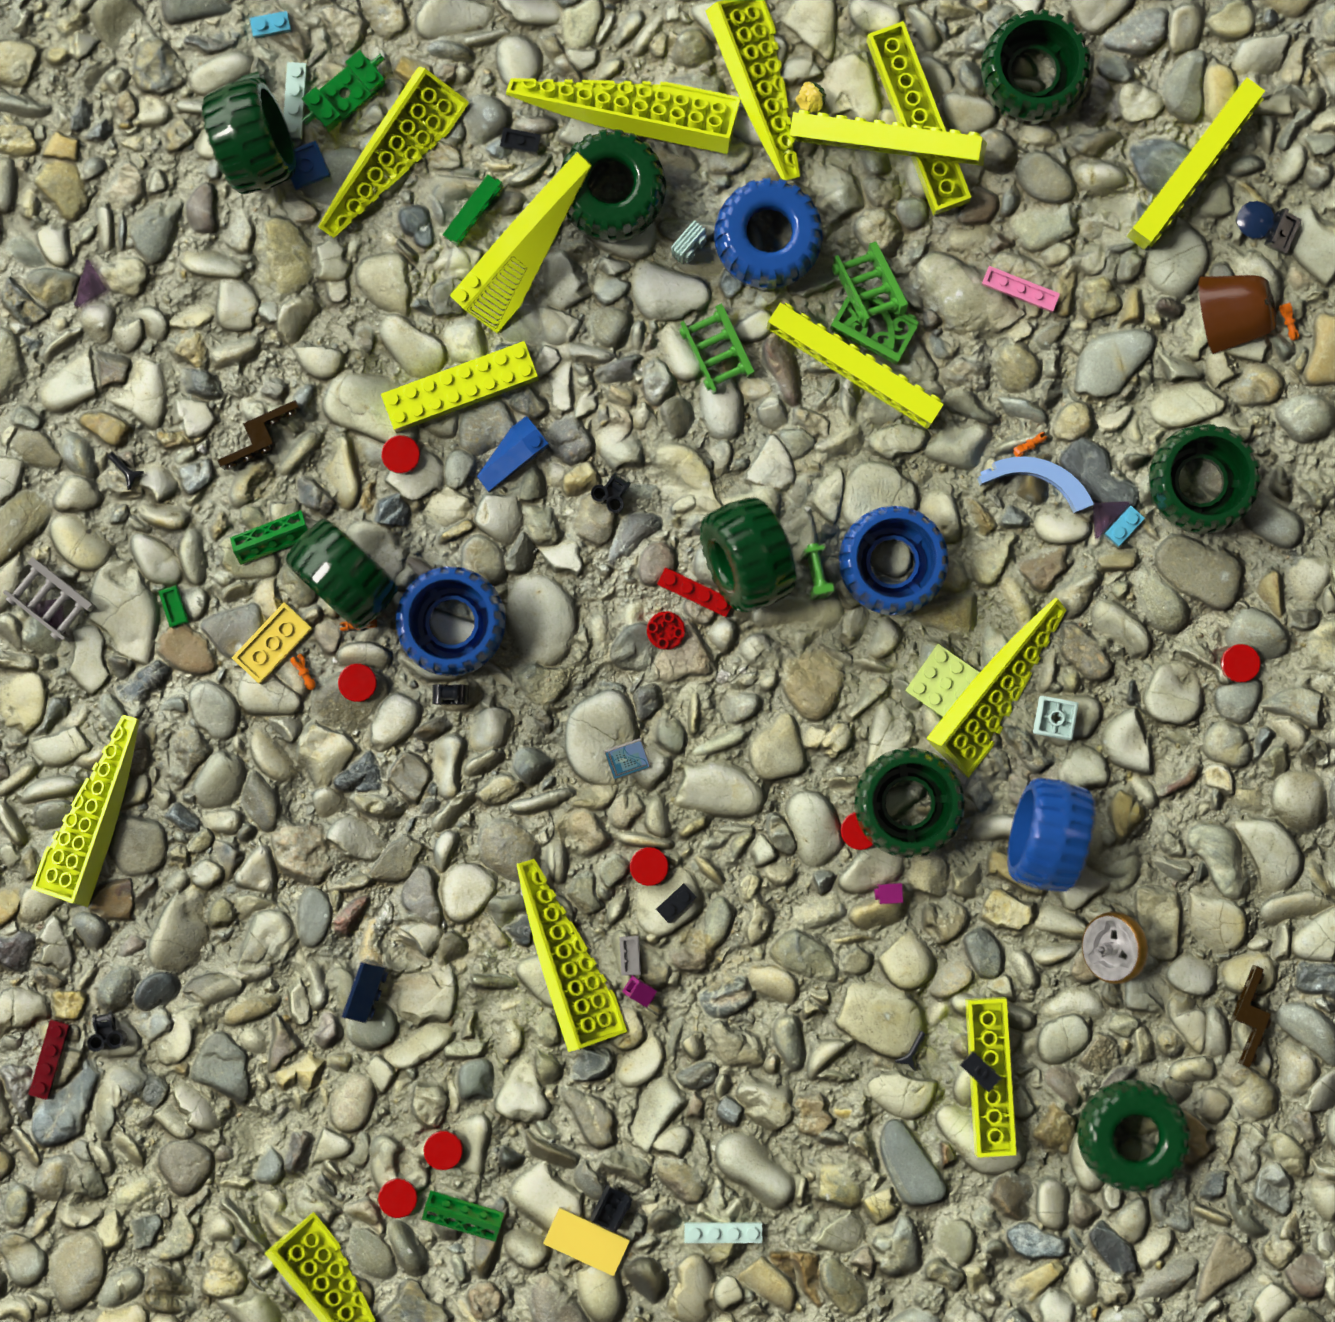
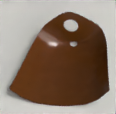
(1235, 309)

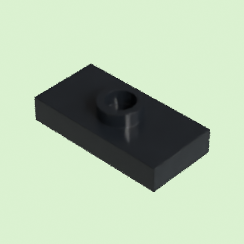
(980, 1071)

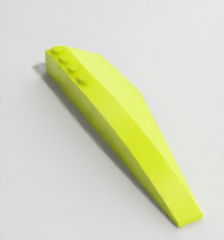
(647, 110)

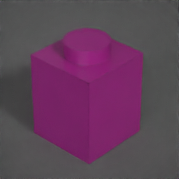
(889, 893)
(639, 991)

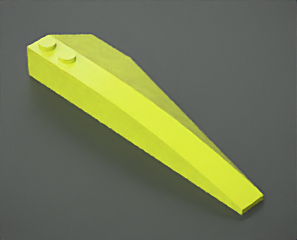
(971, 721)
(576, 987)

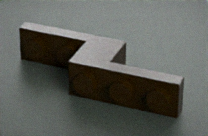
(259, 435)
(1251, 1016)

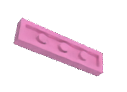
(1020, 289)

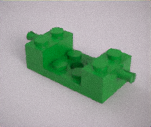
(362, 81)

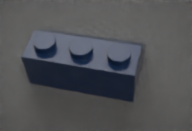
(365, 991)

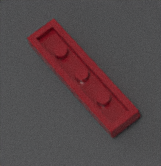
(49, 1059)

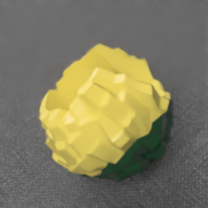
(811, 97)

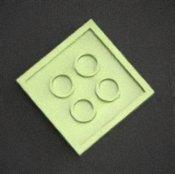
(941, 680)

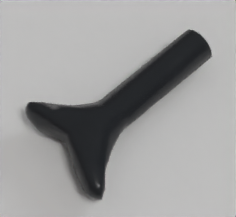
(129, 474)
(909, 1058)

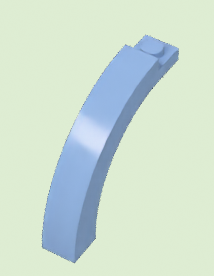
(1053, 474)

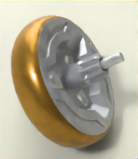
(1098, 942)

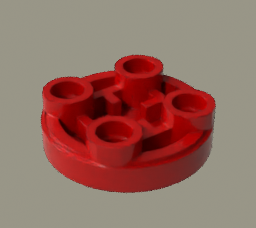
(400, 454)
(665, 630)
(1240, 663)
(357, 682)
(852, 833)
(649, 866)
(443, 1150)
(397, 1198)

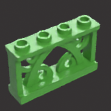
(885, 349)

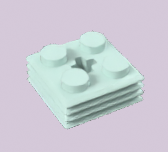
(688, 242)
(1065, 710)

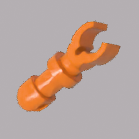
(1287, 312)
(1030, 444)
(373, 624)
(309, 682)

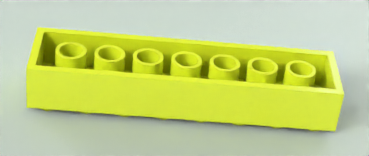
(459, 386)
(994, 1109)

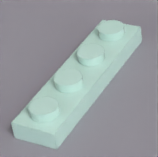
(293, 103)
(723, 1232)

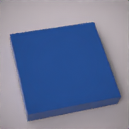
(309, 165)

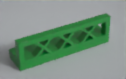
(473, 210)
(270, 540)
(463, 1213)

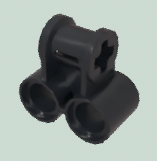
(612, 492)
(450, 694)
(105, 1032)

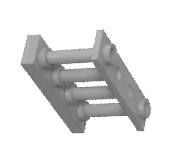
(66, 593)

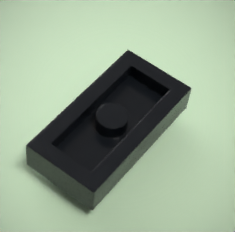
(520, 141)
(676, 903)

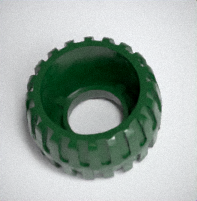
(1047, 36)
(249, 136)
(639, 209)
(1234, 463)
(748, 554)
(341, 573)
(945, 797)
(1104, 1114)

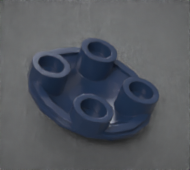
(1255, 219)

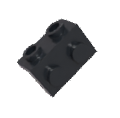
(1282, 231)
(611, 1208)

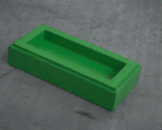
(173, 606)

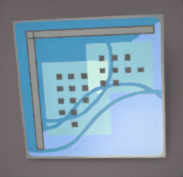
(627, 758)

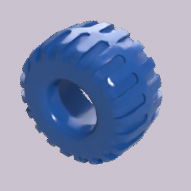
(763, 268)
(914, 531)
(418, 605)
(1051, 835)

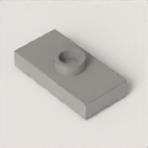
(630, 955)

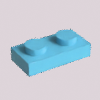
(270, 24)
(1124, 526)

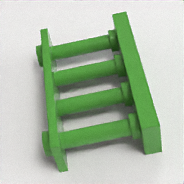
(881, 271)
(735, 350)
(821, 587)

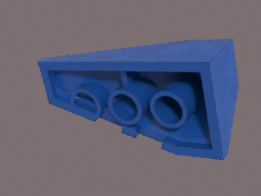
(516, 449)

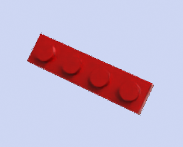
(694, 592)

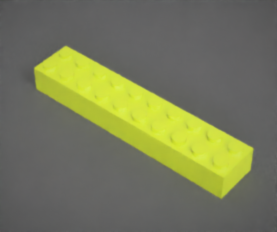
(915, 105)
(887, 138)
(1193, 168)
(854, 365)

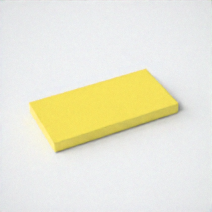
(272, 643)
(586, 1241)

